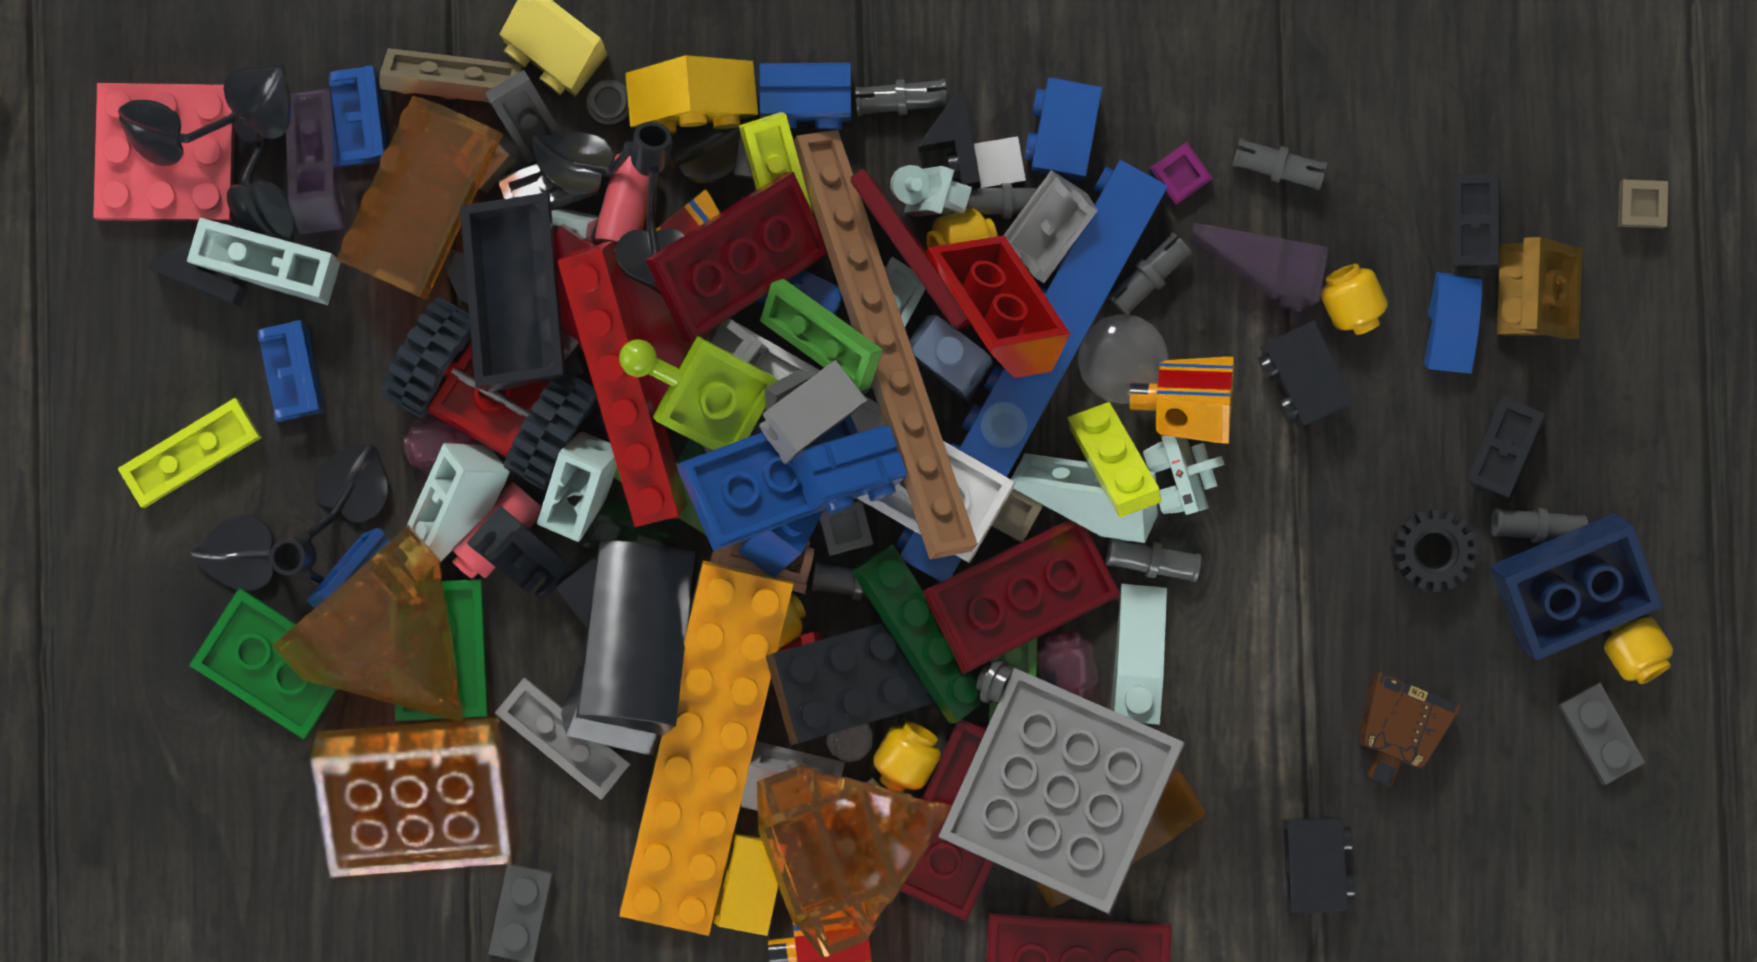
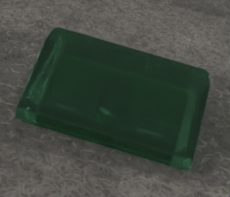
(616, 524)

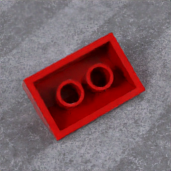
(1002, 303)

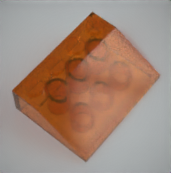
(412, 797)

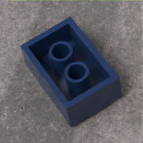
(1576, 586)

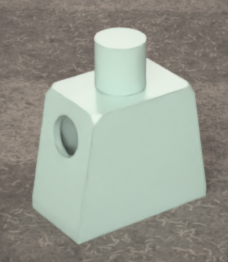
(584, 470)

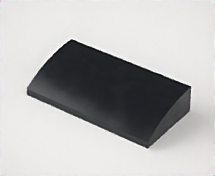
(512, 292)
(636, 636)

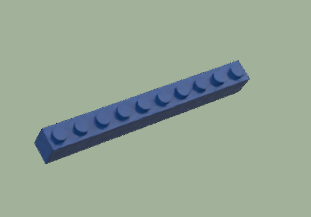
(1076, 295)

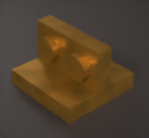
(1539, 289)

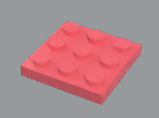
(139, 190)

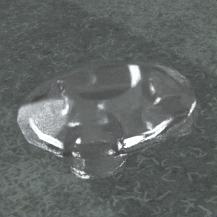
(1120, 353)

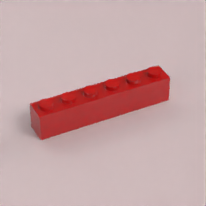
(625, 401)

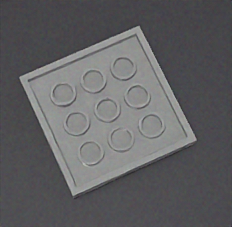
(1061, 790)

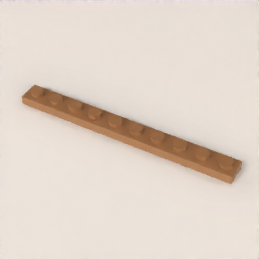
(877, 317)

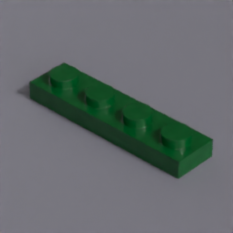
(915, 629)

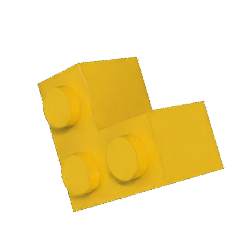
(692, 92)

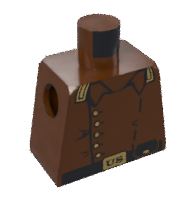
(1401, 725)

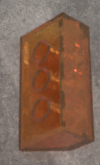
(417, 196)

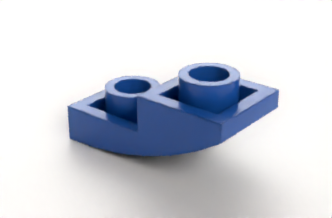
(1455, 322)

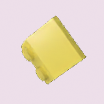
(553, 43)

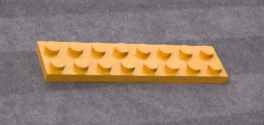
(709, 751)

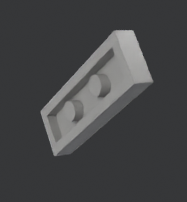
(541, 723)

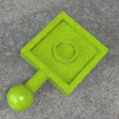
(711, 395)

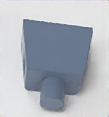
(950, 357)

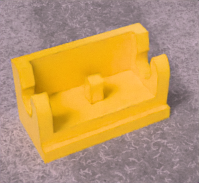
(746, 888)

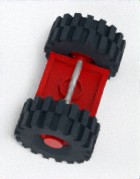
(520, 423)

